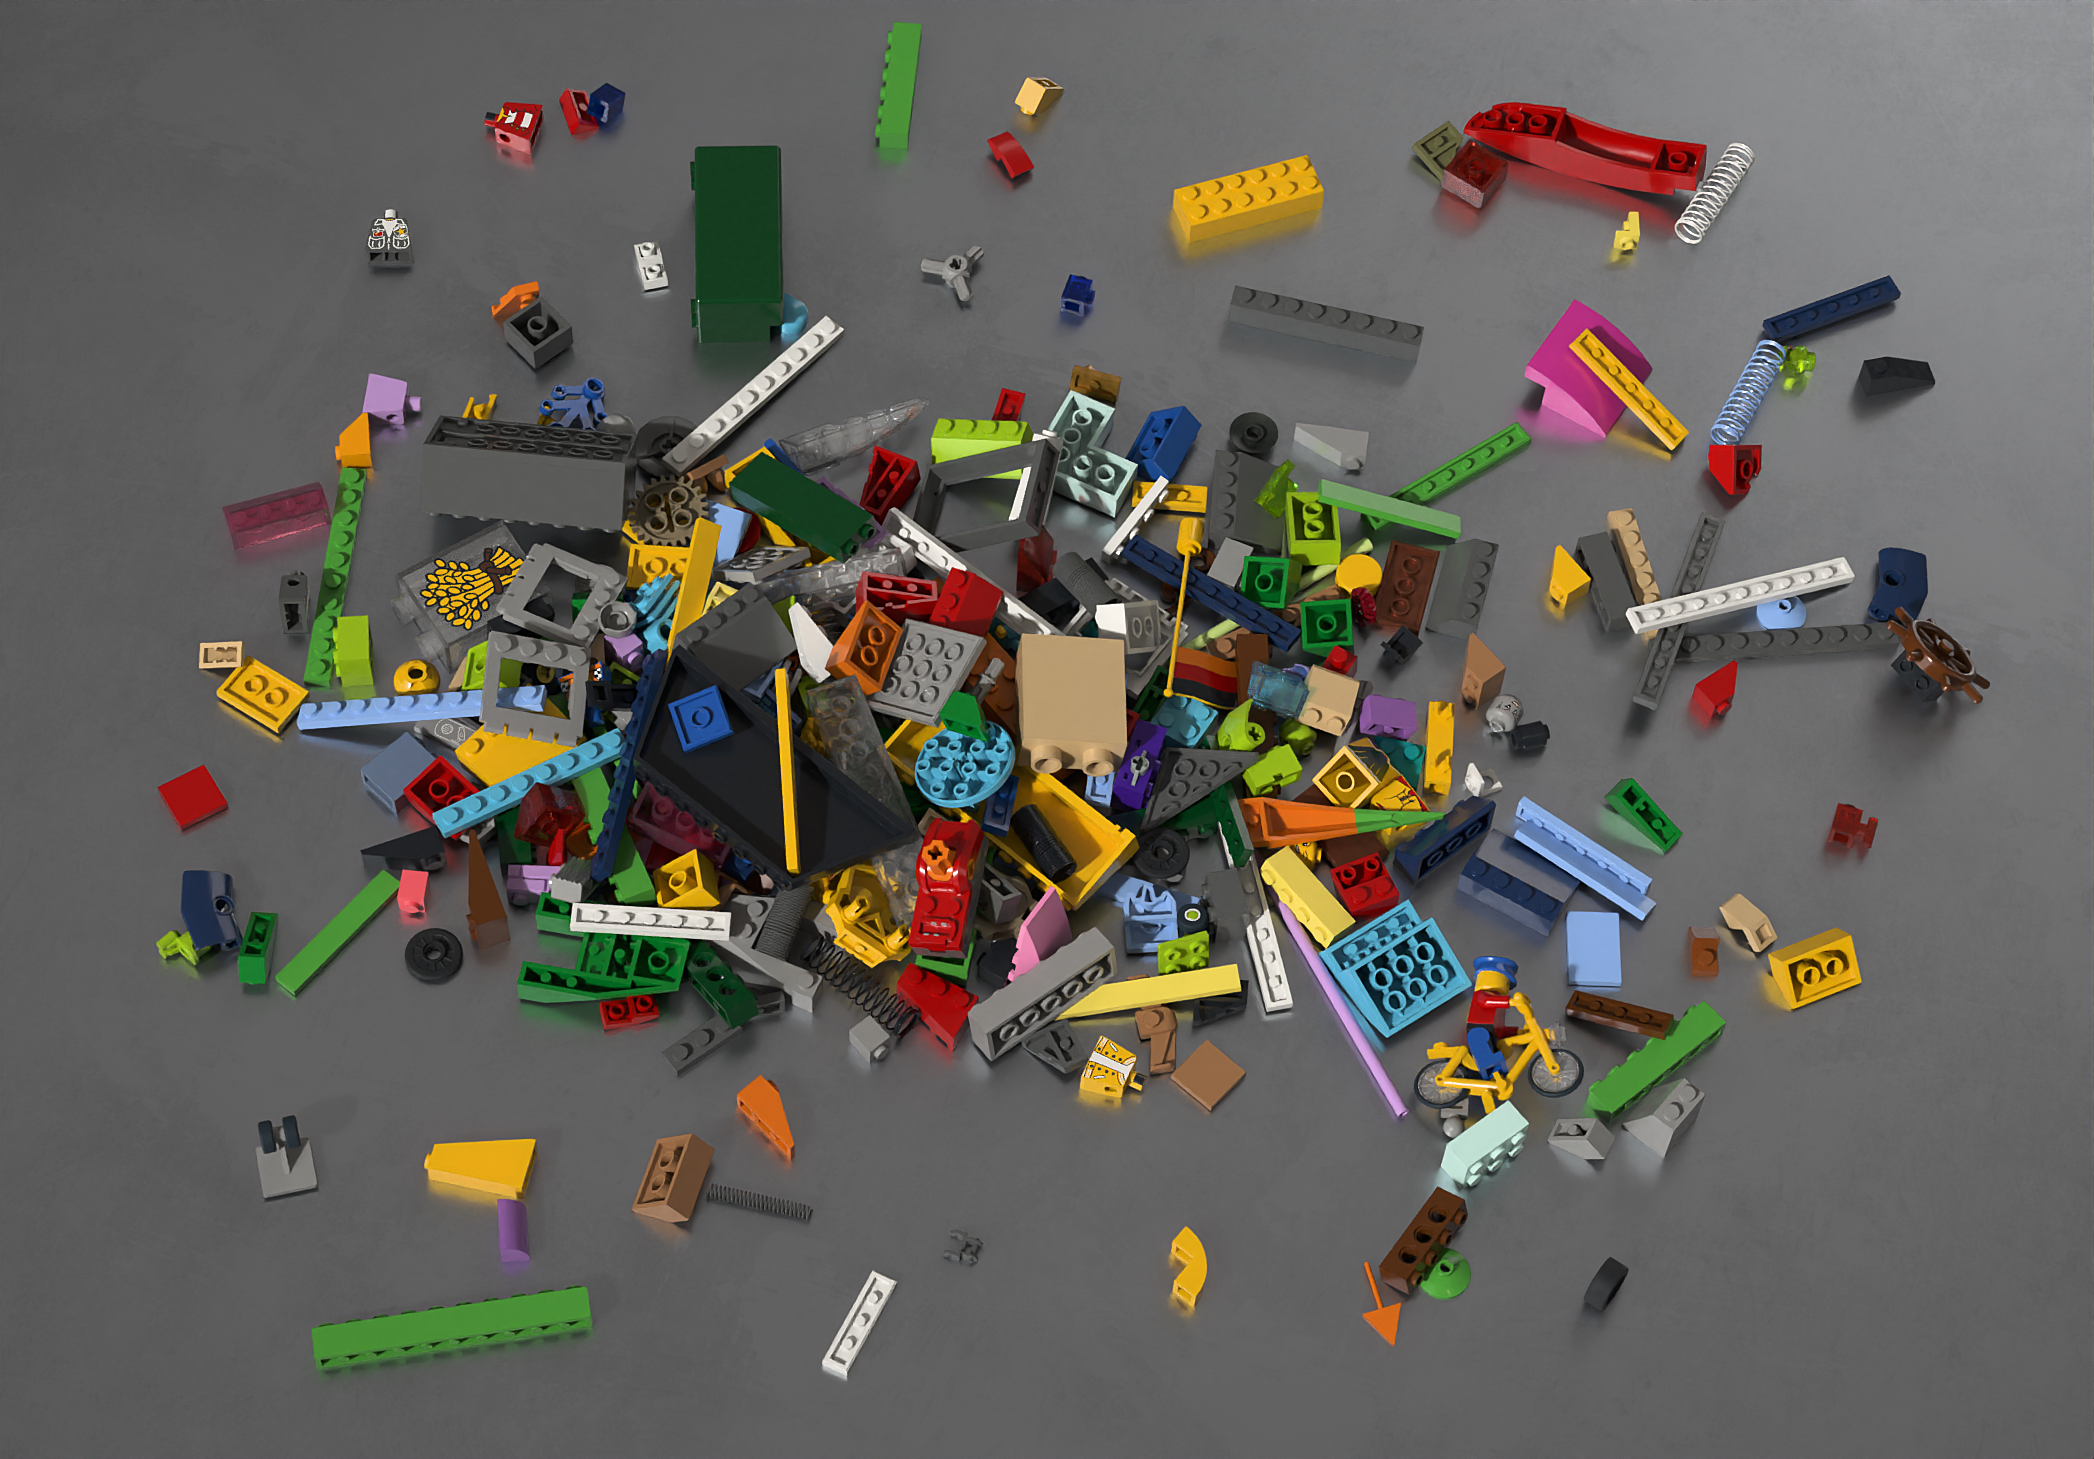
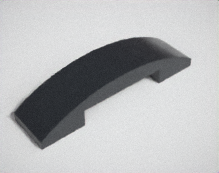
(609, 696)

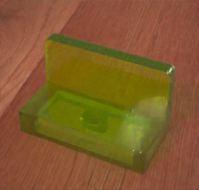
(1273, 494)

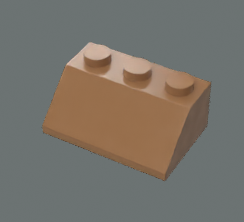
(673, 1178)

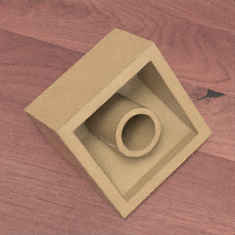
(1329, 700)

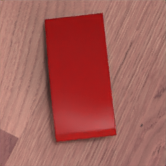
(1011, 153)
(628, 1011)

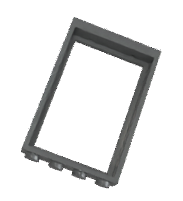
(1037, 454)

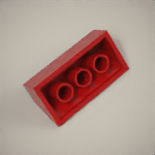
(966, 604)

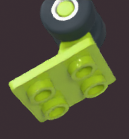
(1192, 946)

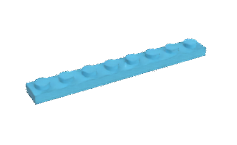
(512, 790)

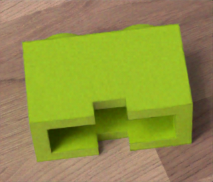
(1274, 768)

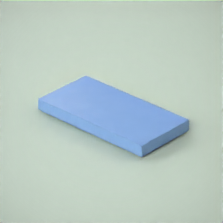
(733, 530)

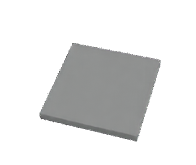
(926, 671)

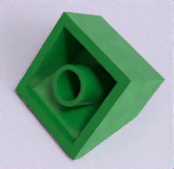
(1270, 581)
(1327, 625)

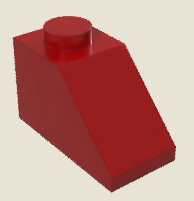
(1717, 691)

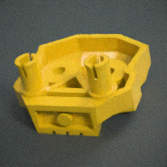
(865, 919)

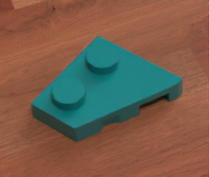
(1405, 756)

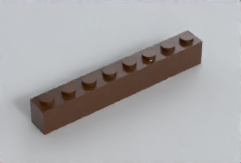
(1247, 650)

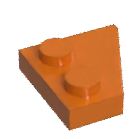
(516, 299)

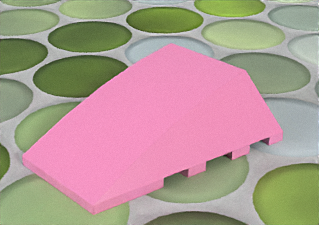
(1041, 934)

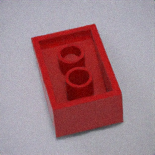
(438, 788)

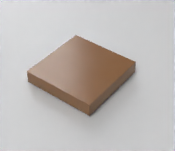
(1208, 1075)

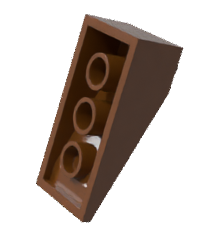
(487, 915)

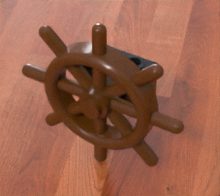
(1933, 660)

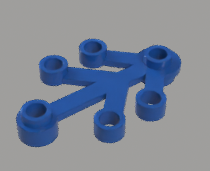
(591, 390)

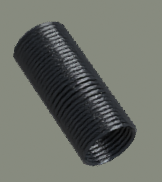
(1043, 843)

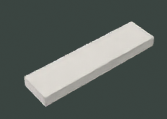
(859, 1323)

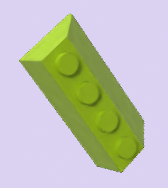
(966, 438)

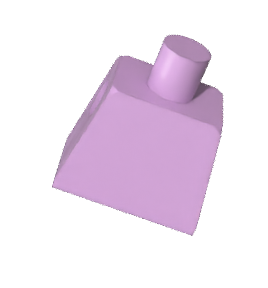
(388, 401)

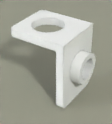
(1475, 781)

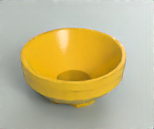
(426, 684)

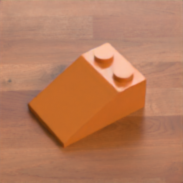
(865, 648)

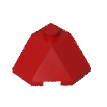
(1735, 465)

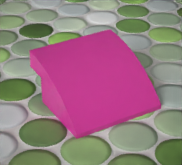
(1570, 383)

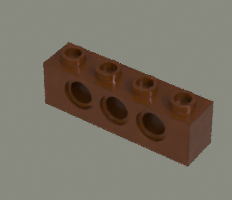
(1425, 1226)

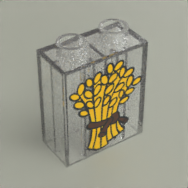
(458, 592)

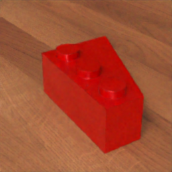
(888, 483)
(897, 596)
(938, 1002)

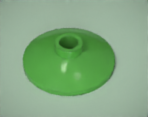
(1451, 1283)

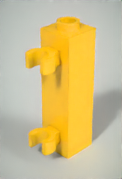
(1438, 748)

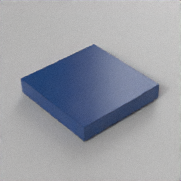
(701, 719)

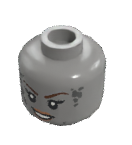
(1504, 713)

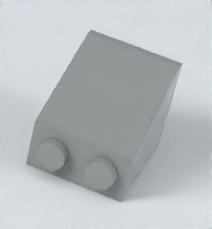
(1665, 1115)

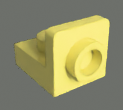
(1630, 233)

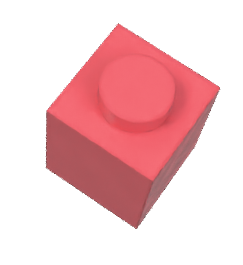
(413, 891)

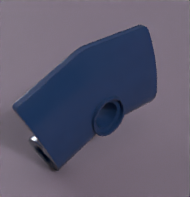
(1908, 575)
(209, 909)

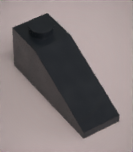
(1894, 374)
(410, 852)

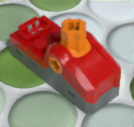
(949, 888)

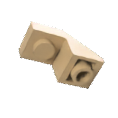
(1745, 916)

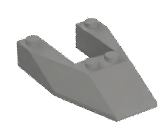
(762, 970)

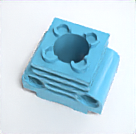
(656, 611)

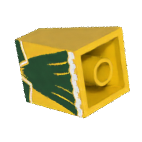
(1356, 774)

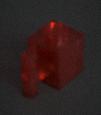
(1847, 826)

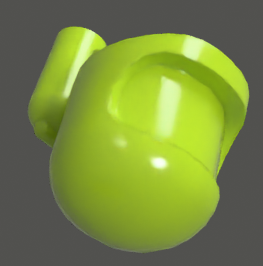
(175, 942)

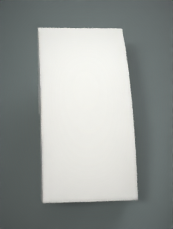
(650, 265)

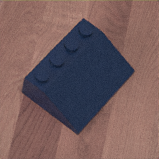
(1518, 882)

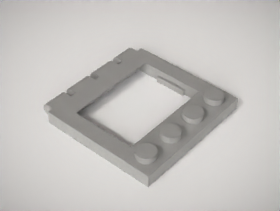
(586, 626)
(547, 654)

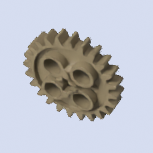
(646, 518)

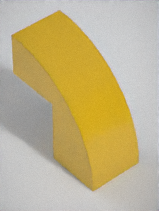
(1191, 1281)

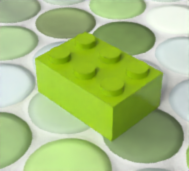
(1312, 529)

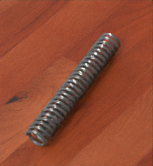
(786, 1211)

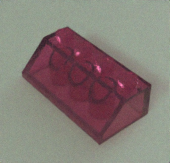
(277, 515)
(663, 823)

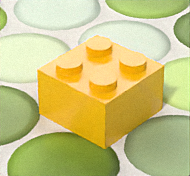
(687, 883)

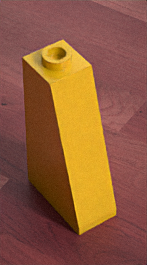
(484, 1165)

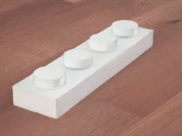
(1141, 513)

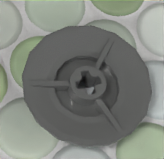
(656, 438)

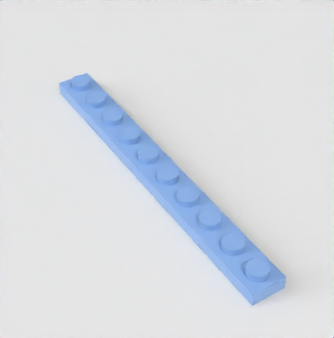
(415, 707)

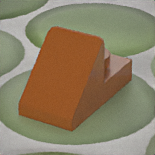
(1704, 951)

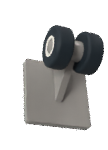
(284, 1159)

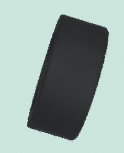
(1606, 1284)

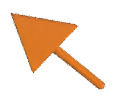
(1385, 1318)

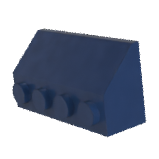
(1444, 838)

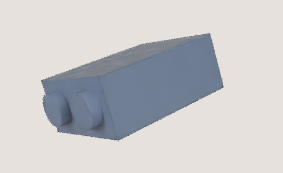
(395, 769)

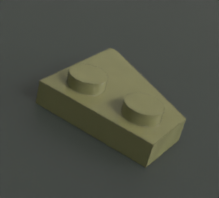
(1439, 148)

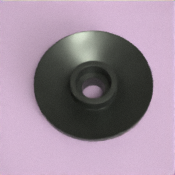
(1253, 425)

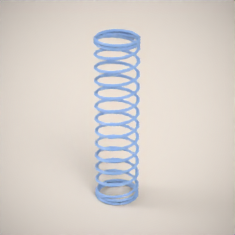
(1725, 427)

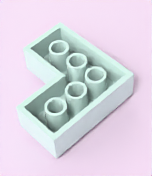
(1084, 468)

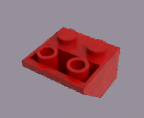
(1365, 888)

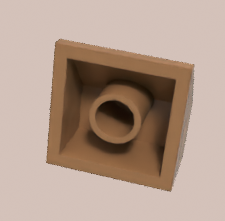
(1481, 673)

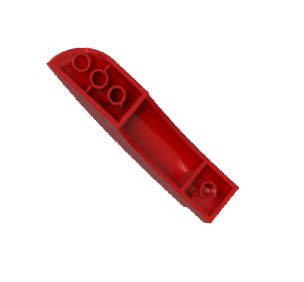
(1589, 150)

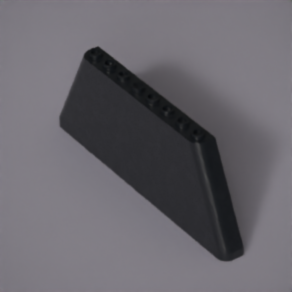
(738, 786)

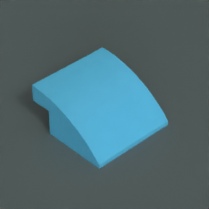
(1396, 968)

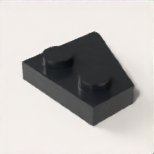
(1221, 1005)

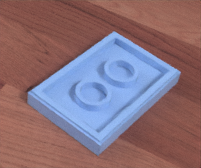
(1593, 948)

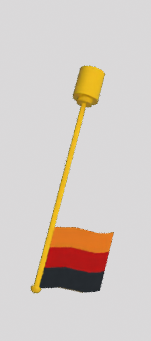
(1193, 671)

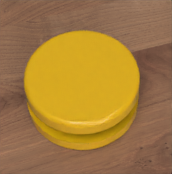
(1356, 572)

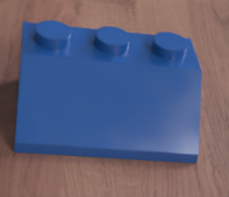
(1163, 443)

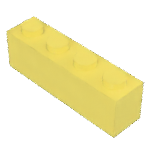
(1306, 897)

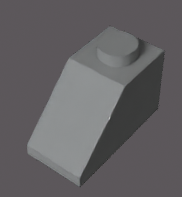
(1582, 1137)

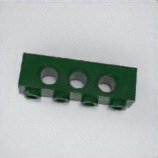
(719, 986)

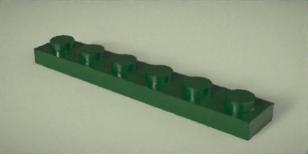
(1230, 815)

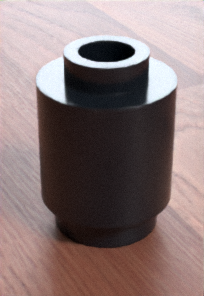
(1530, 735)

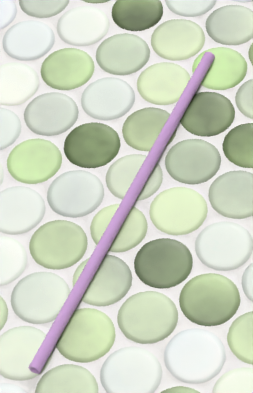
(1337, 1000)

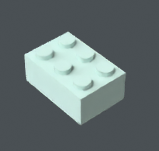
(1485, 1145)

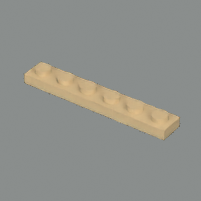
(1634, 558)

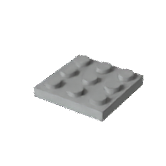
(759, 563)

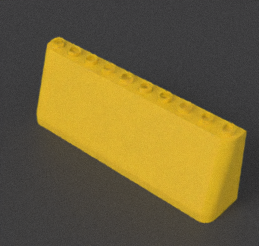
(1090, 837)

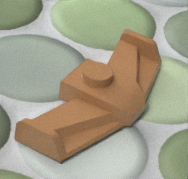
(1160, 1025)

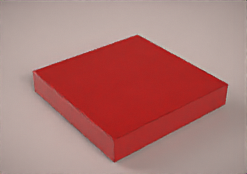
(193, 797)

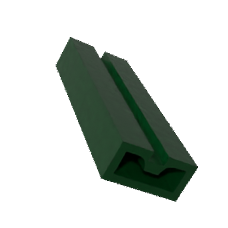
(803, 507)

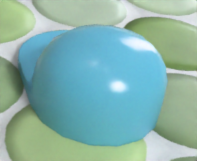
(794, 316)

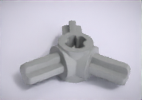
(956, 270)

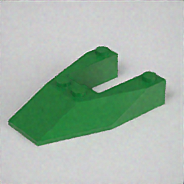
(606, 963)

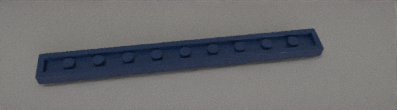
(624, 775)

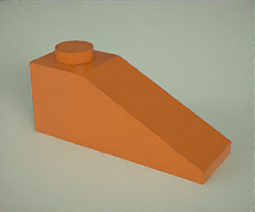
(764, 1107)

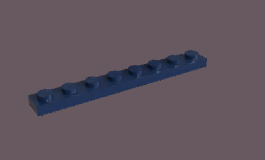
(1211, 593)

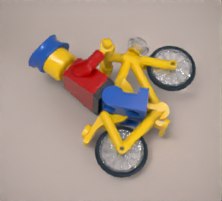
(1492, 1043)

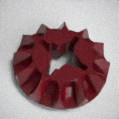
(1363, 606)

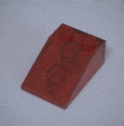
(1035, 561)

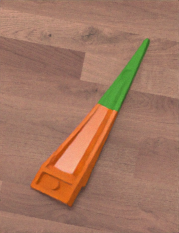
(1289, 823)

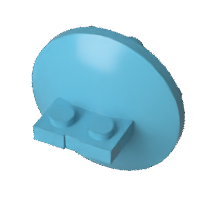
(962, 769)

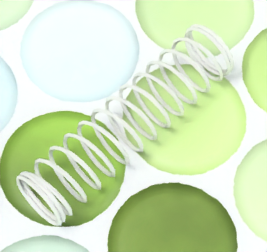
(1745, 165)

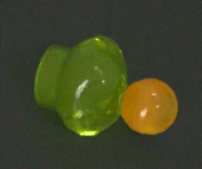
(1799, 359)

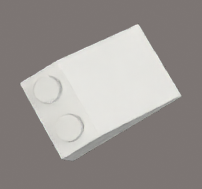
(1133, 622)

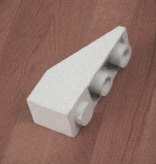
(811, 643)

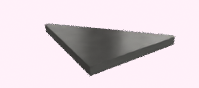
(1189, 776)

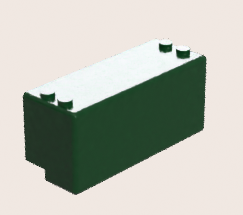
(737, 243)

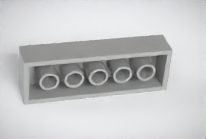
(1042, 993)

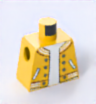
(1111, 1070)

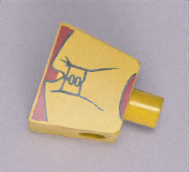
(1398, 797)

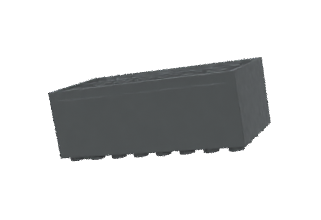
(529, 473)

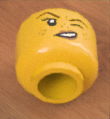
(1307, 853)

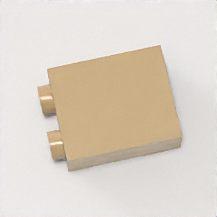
(1070, 704)

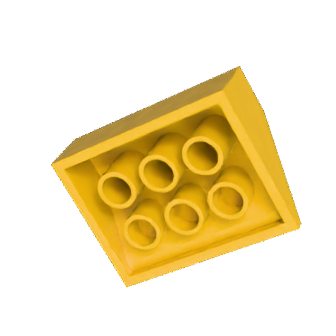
(499, 757)

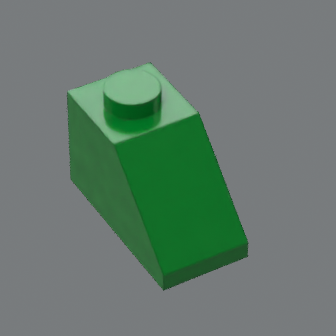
(965, 716)

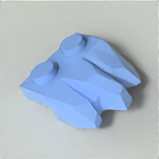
(1149, 920)

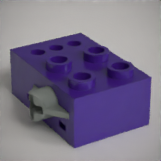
(1139, 767)

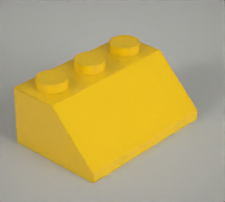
(1815, 967)

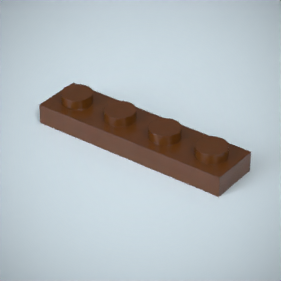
(1619, 1015)

